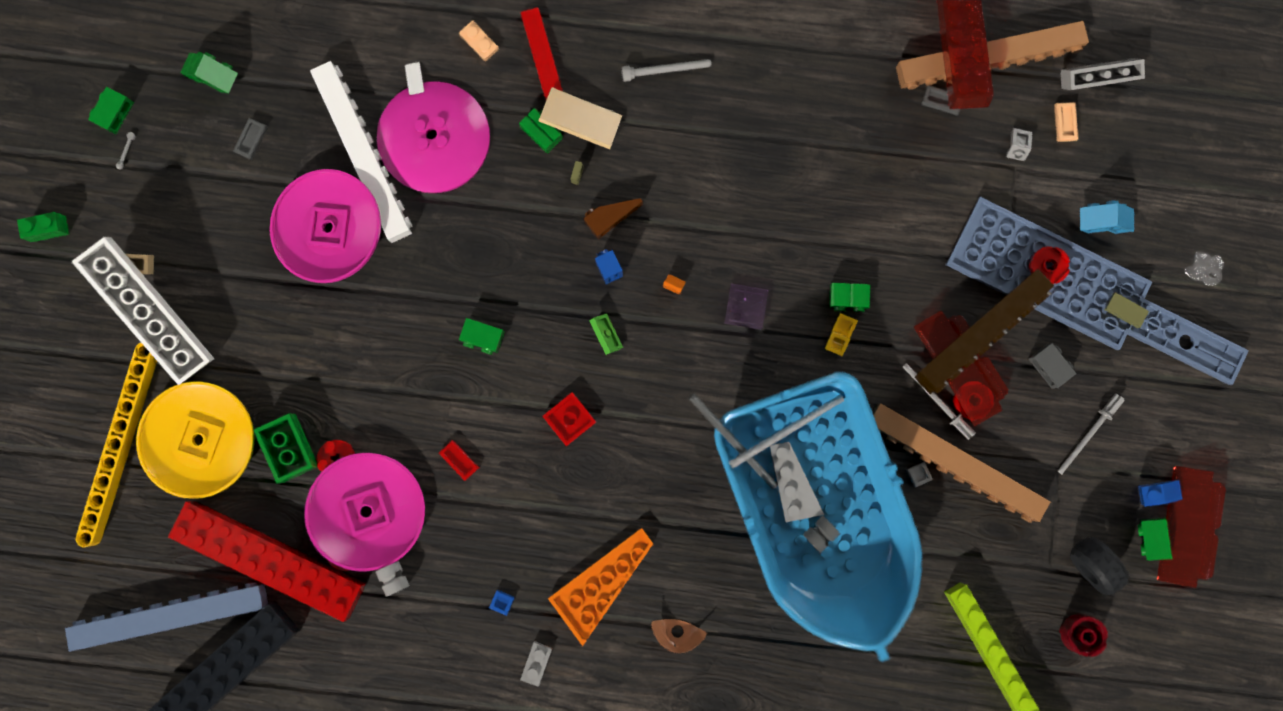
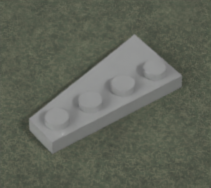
(794, 489)

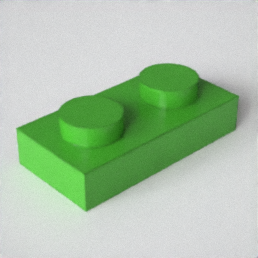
(606, 334)

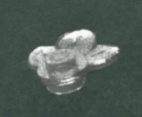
(1203, 266)

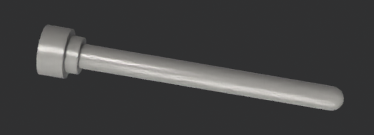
(629, 72)

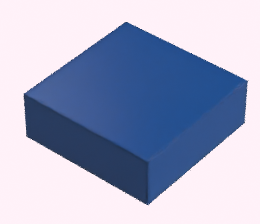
(501, 602)

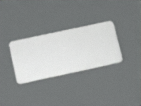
(414, 78)

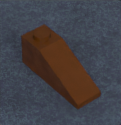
(607, 217)

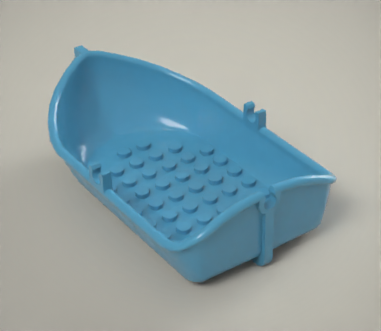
(871, 573)

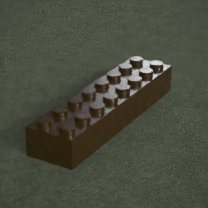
(987, 329)

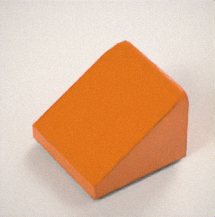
(674, 284)

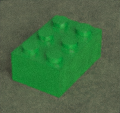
(286, 448)

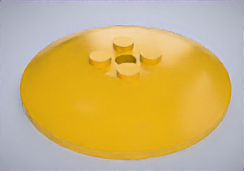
(168, 440)

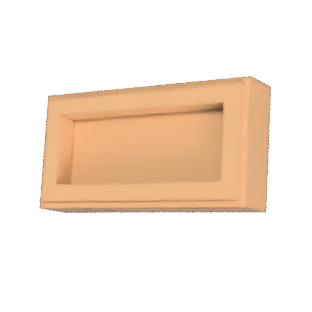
(1066, 122)

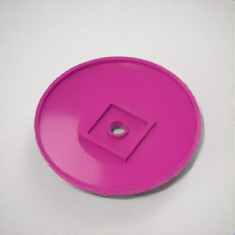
(439, 162)
(301, 219)
(336, 504)

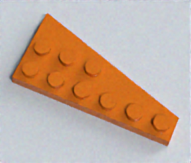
(594, 590)

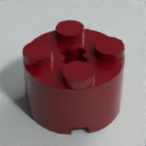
(1082, 625)

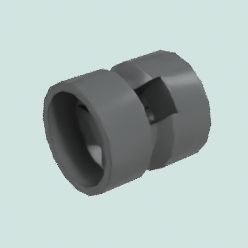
(821, 534)

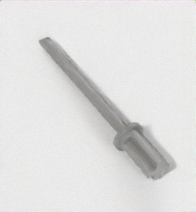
(1106, 413)
(957, 421)

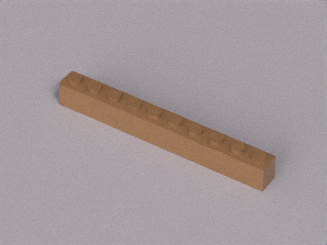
(1001, 53)
(960, 464)

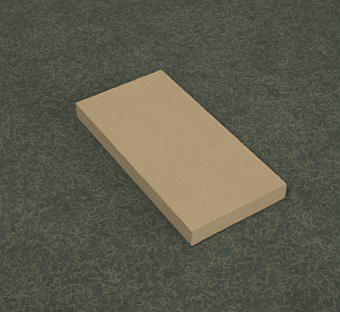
(580, 118)

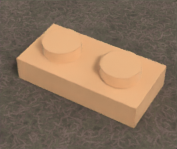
(479, 41)

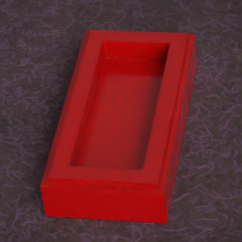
(459, 460)

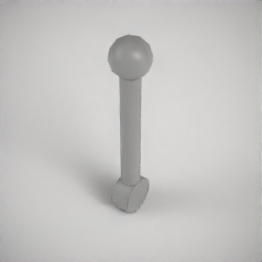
(131, 136)

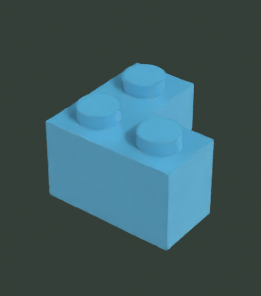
(1108, 217)

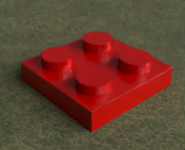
(569, 419)

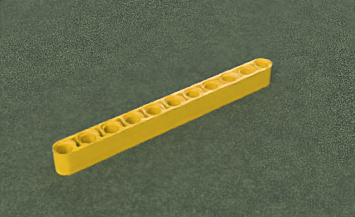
(110, 450)

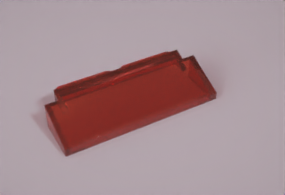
(979, 385)
(1192, 528)

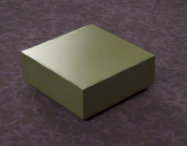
(577, 172)

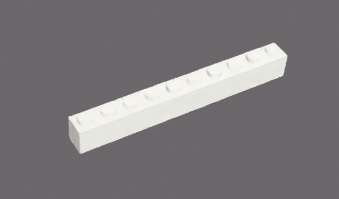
(360, 149)

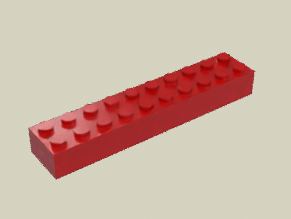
(267, 560)

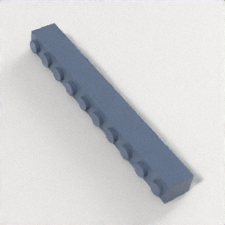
(167, 617)

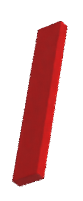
(541, 50)

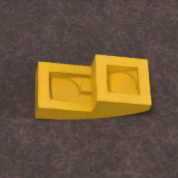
(841, 334)

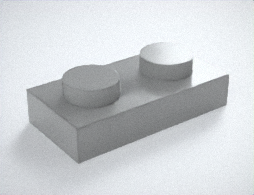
(536, 664)

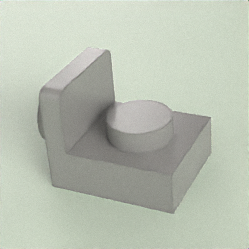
(1020, 144)

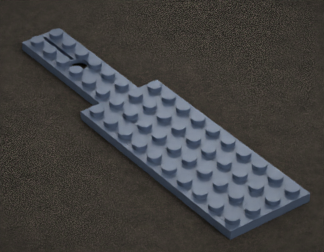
(997, 252)

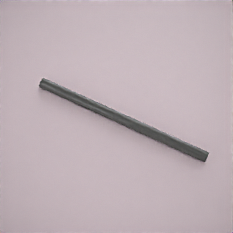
(731, 439)

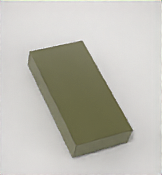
(1126, 310)

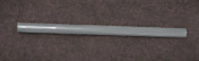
(786, 431)

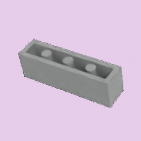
(1102, 74)

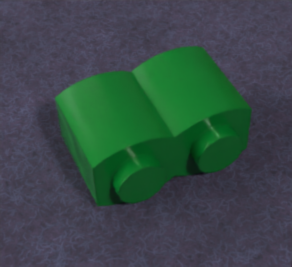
(849, 296)

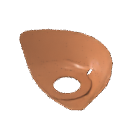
(690, 639)

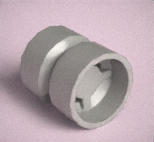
(392, 578)

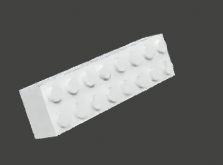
(143, 309)

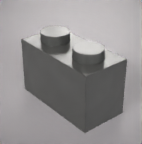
(1052, 365)

